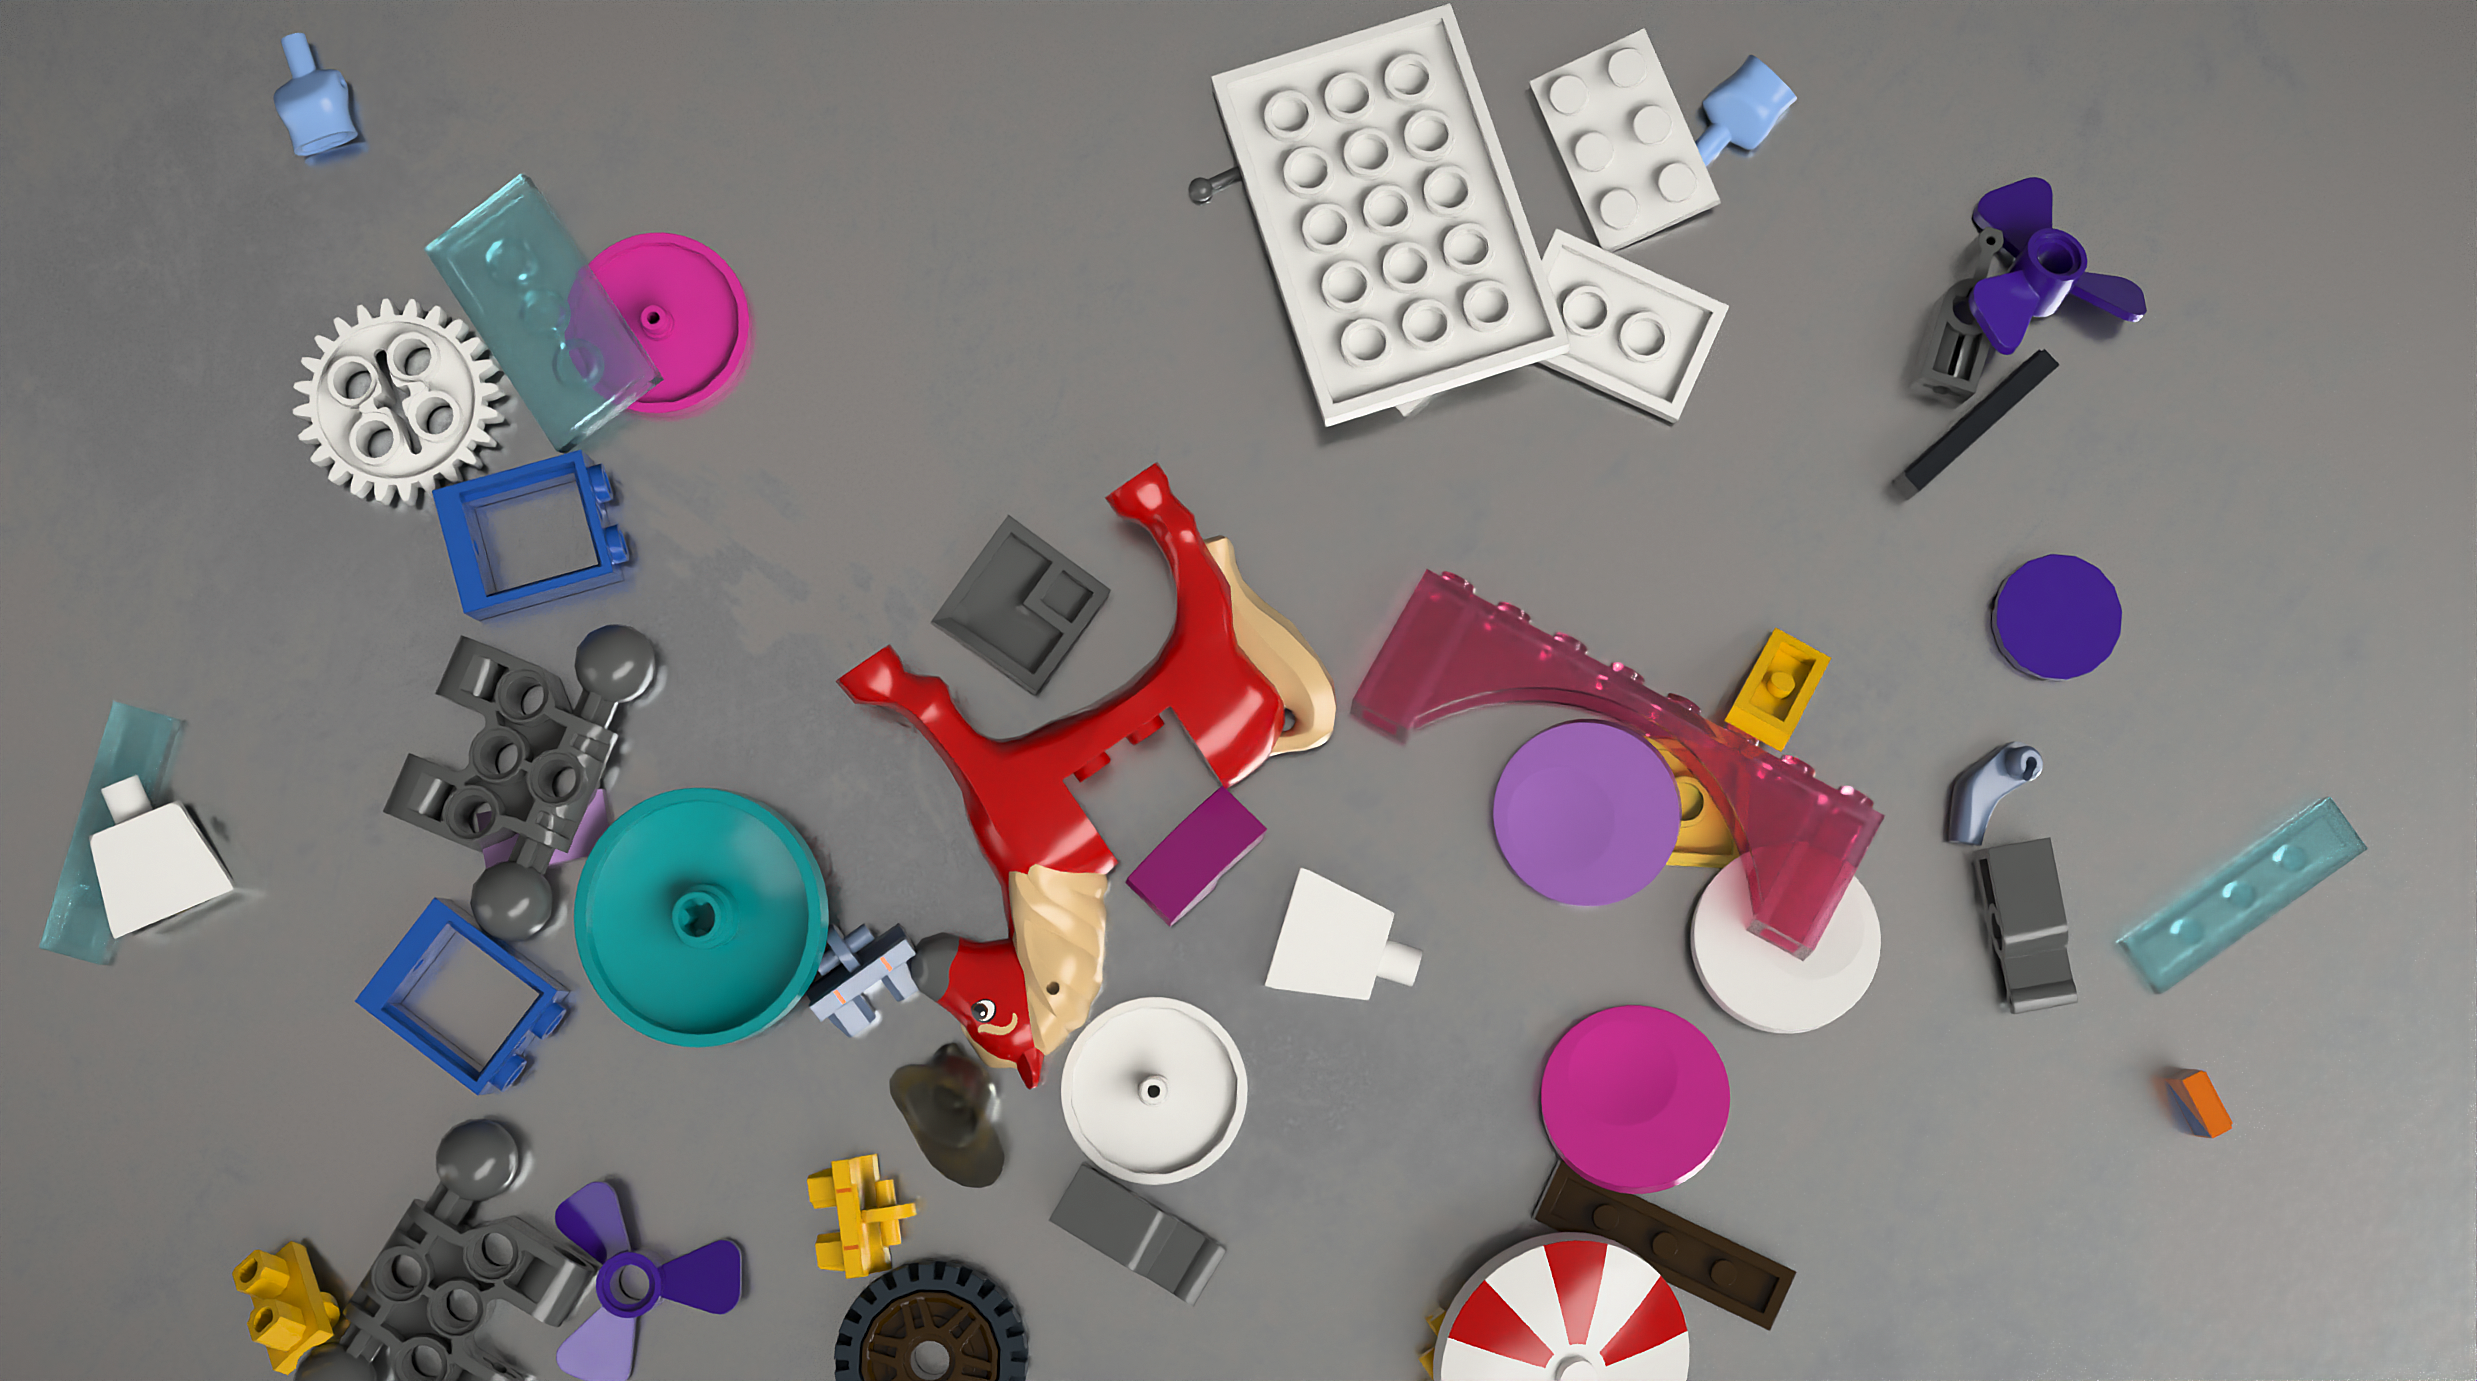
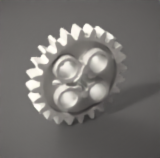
(347, 424)

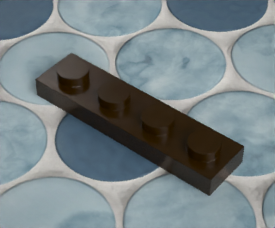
(1671, 1245)

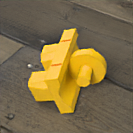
(865, 1216)
(288, 1307)

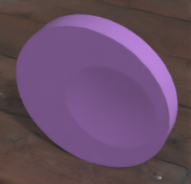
(1587, 812)

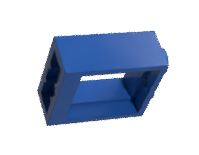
(467, 551)
(411, 960)

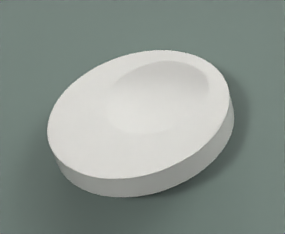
(1769, 985)
(1154, 1090)

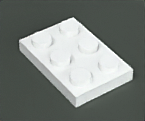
(1625, 141)
(1629, 326)

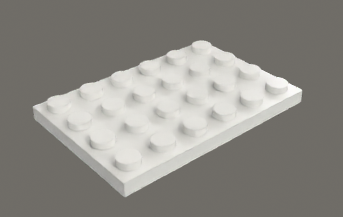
(1389, 215)

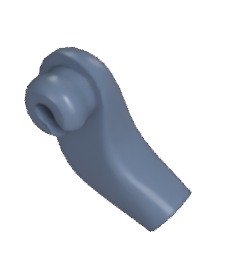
(1985, 785)

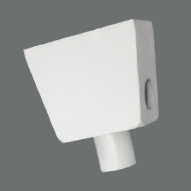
(152, 860)
(1337, 943)

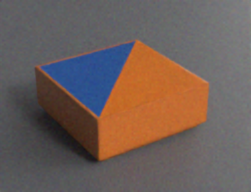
(2199, 1103)

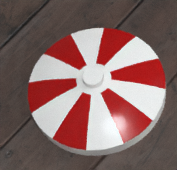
(1564, 1313)

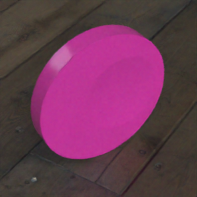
(684, 314)
(1635, 1099)

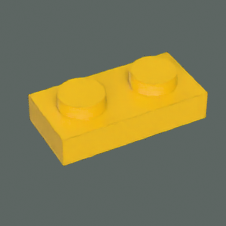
(1778, 689)

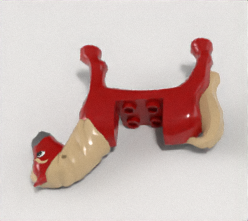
(1226, 681)

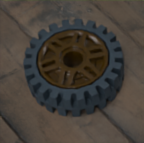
(935, 1304)

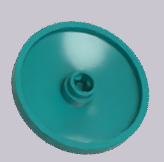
(701, 917)

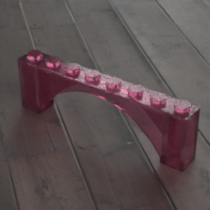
(1790, 829)

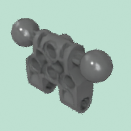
(513, 895)
(542, 1279)

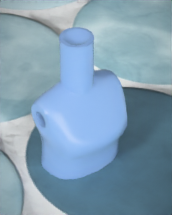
(312, 102)
(1743, 108)

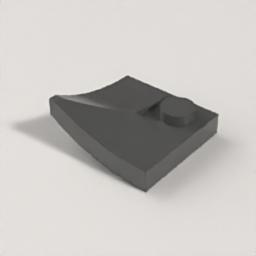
(1021, 605)

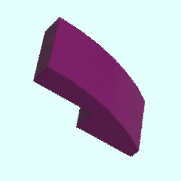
(1195, 856)

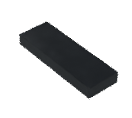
(1975, 423)

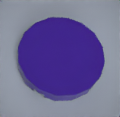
(2057, 617)

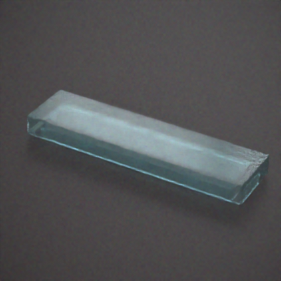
(131, 745)
(2242, 895)

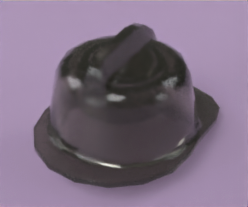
(950, 1114)

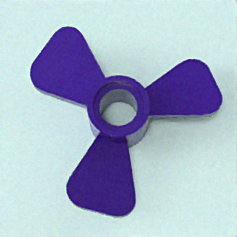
(2044, 268)
(605, 1341)

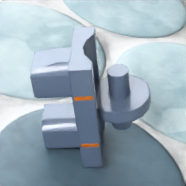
(840, 990)

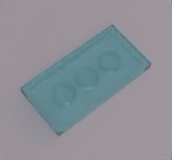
(543, 314)

